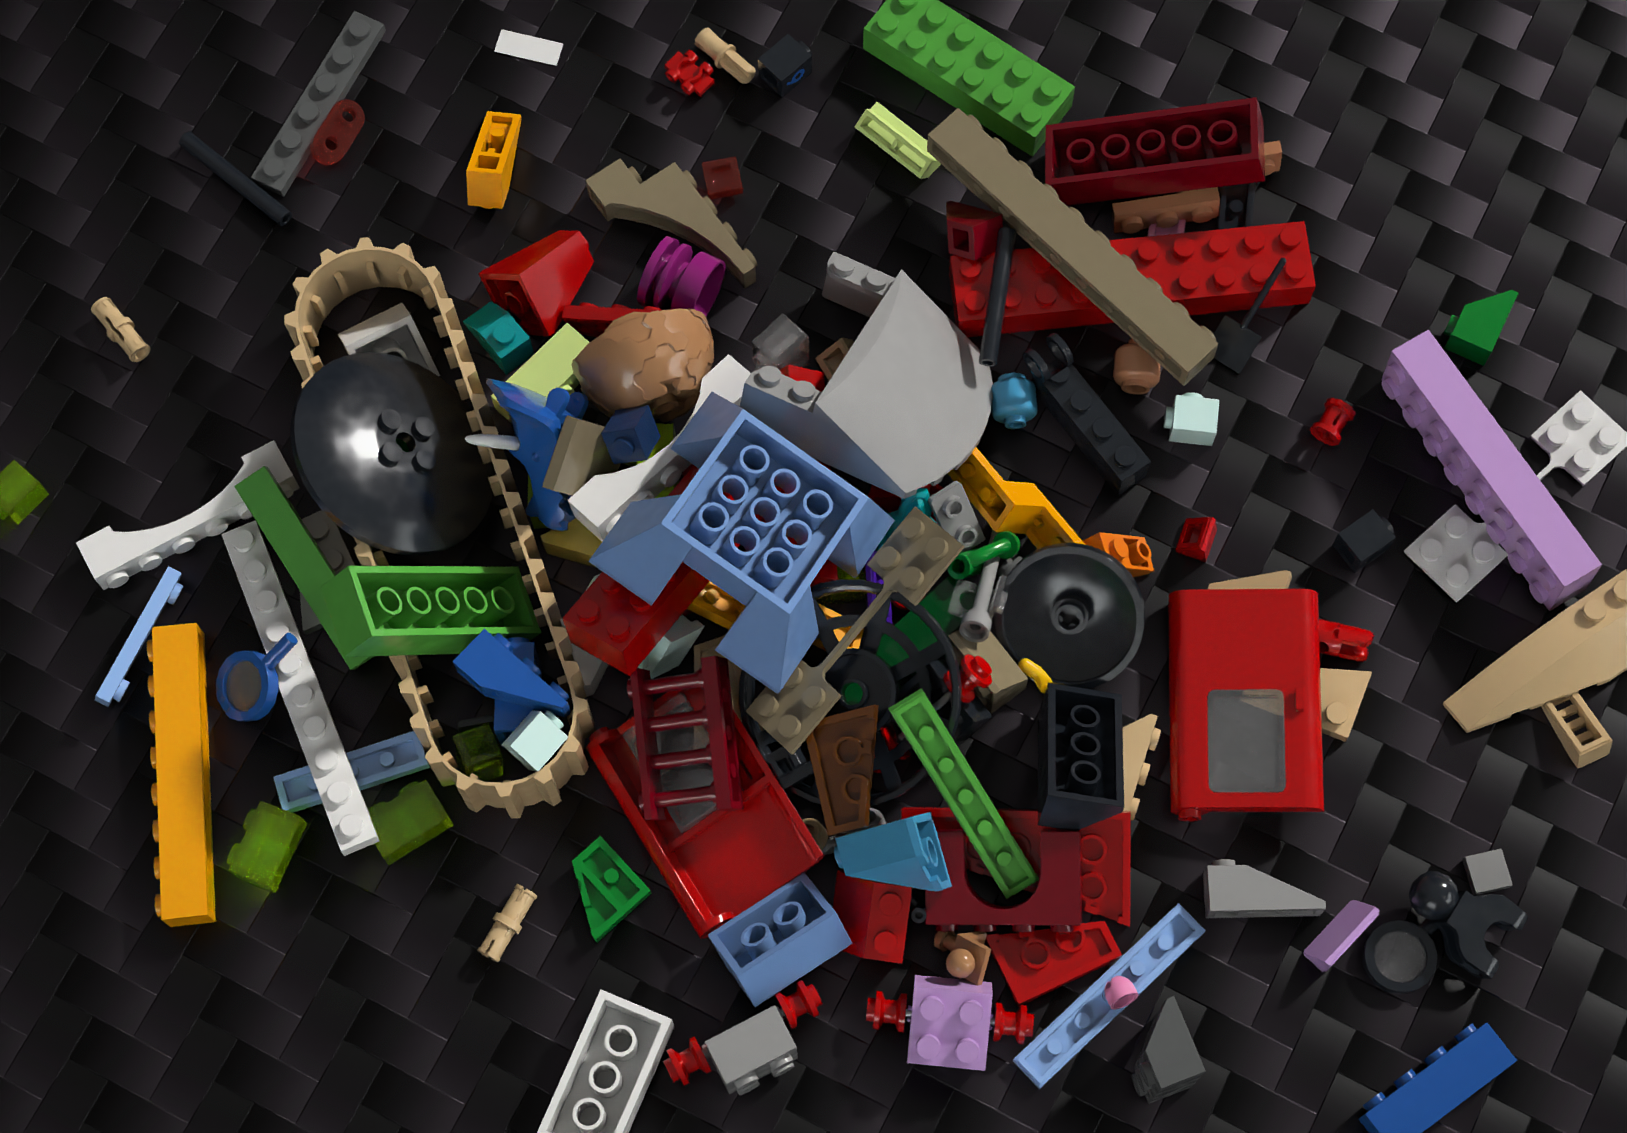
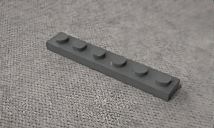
(326, 88)

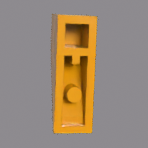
(493, 160)

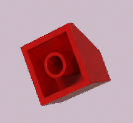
(873, 916)

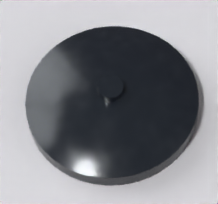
(1072, 614)

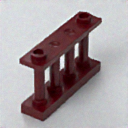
(719, 753)

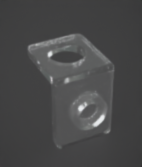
(996, 603)

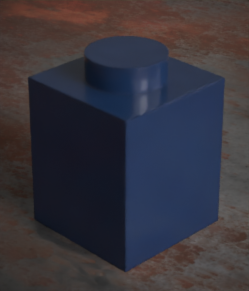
(631, 434)

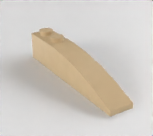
(1558, 659)

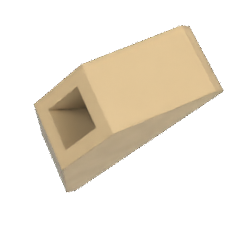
(1137, 739)

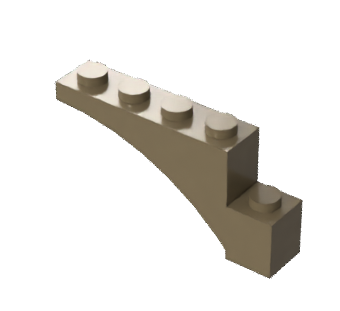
(674, 205)

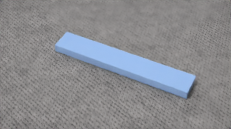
(1091, 1011)

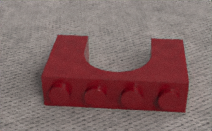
(1053, 903)

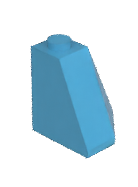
(896, 854)

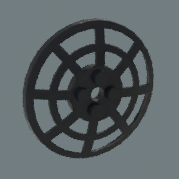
(875, 678)

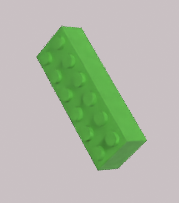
(969, 69)
(426, 608)

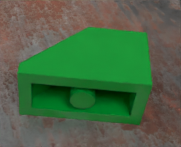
(1479, 326)

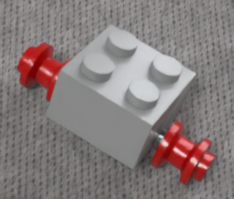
(751, 1047)

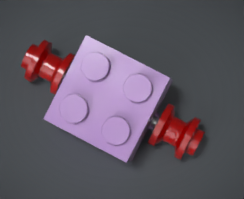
(950, 1021)

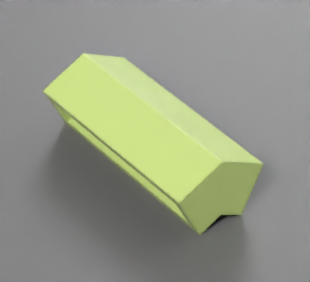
(897, 140)

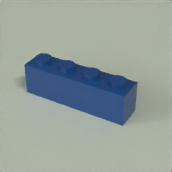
(1441, 1085)

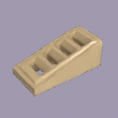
(1573, 744)

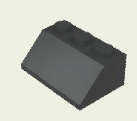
(1167, 1057)

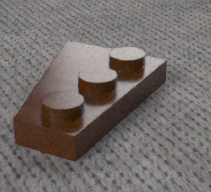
(843, 767)

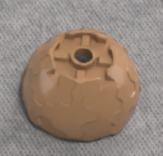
(649, 362)

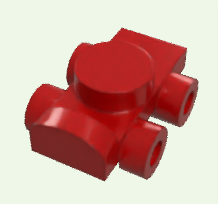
(691, 76)

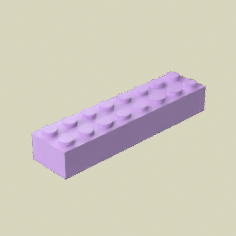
(1489, 471)

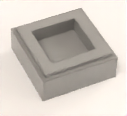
(1487, 872)

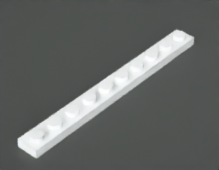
(301, 691)

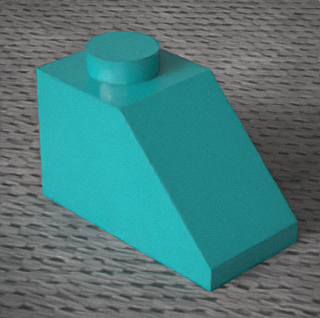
(500, 336)

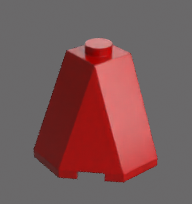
(540, 280)

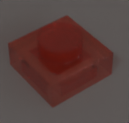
(722, 178)

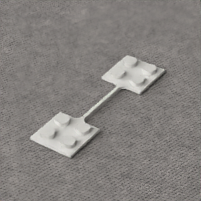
(1460, 551)

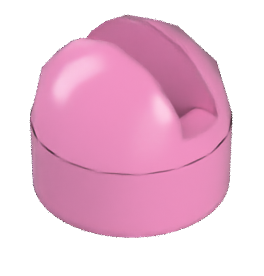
(1120, 992)

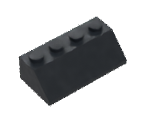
(1079, 757)

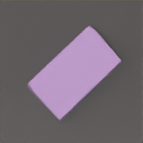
(1340, 934)

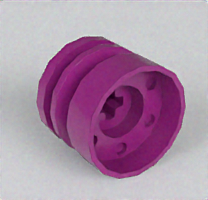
(678, 280)

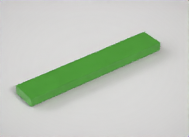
(293, 546)
(963, 793)

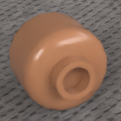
(1135, 369)

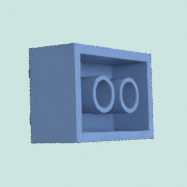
(780, 939)

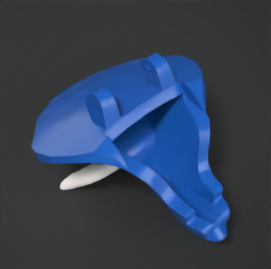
(536, 428)

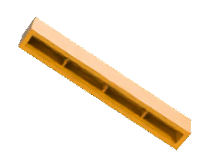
(182, 775)

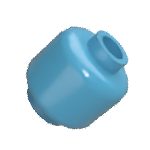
(1014, 400)

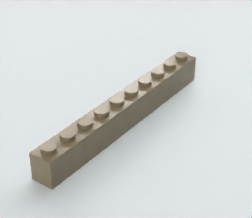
(1072, 246)

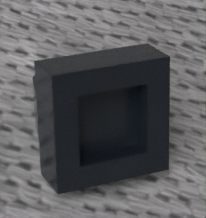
(791, 768)

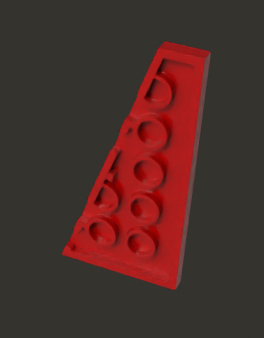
(1103, 855)

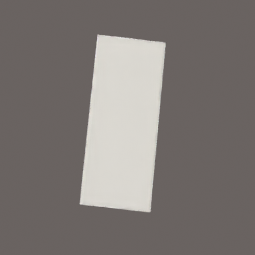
(528, 47)

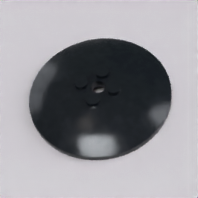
(362, 478)

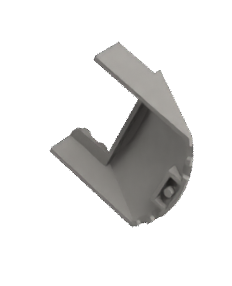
(901, 400)

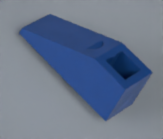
(502, 676)

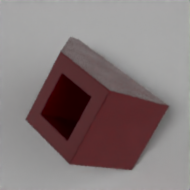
(971, 230)

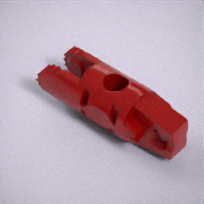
(1344, 640)

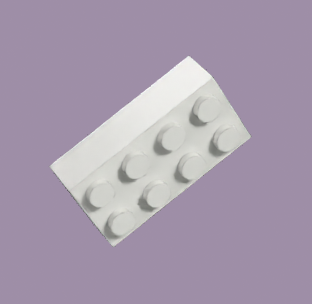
(608, 1069)

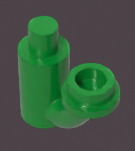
(971, 562)

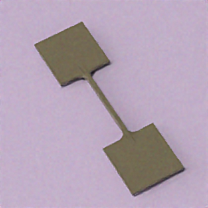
(909, 565)

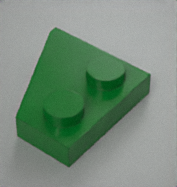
(607, 887)

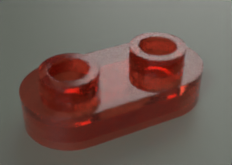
(338, 130)

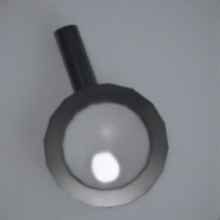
(1400, 956)

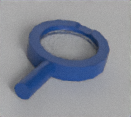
(249, 681)

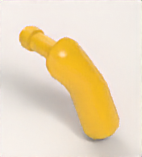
(1036, 673)

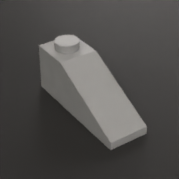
(1246, 893)

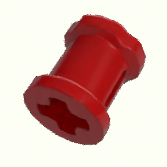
(1332, 421)

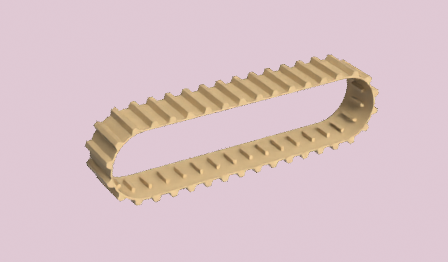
(317, 295)

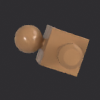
(967, 955)

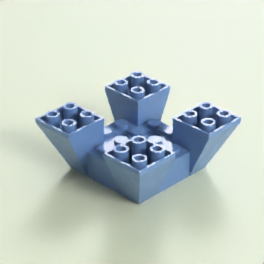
(702, 525)

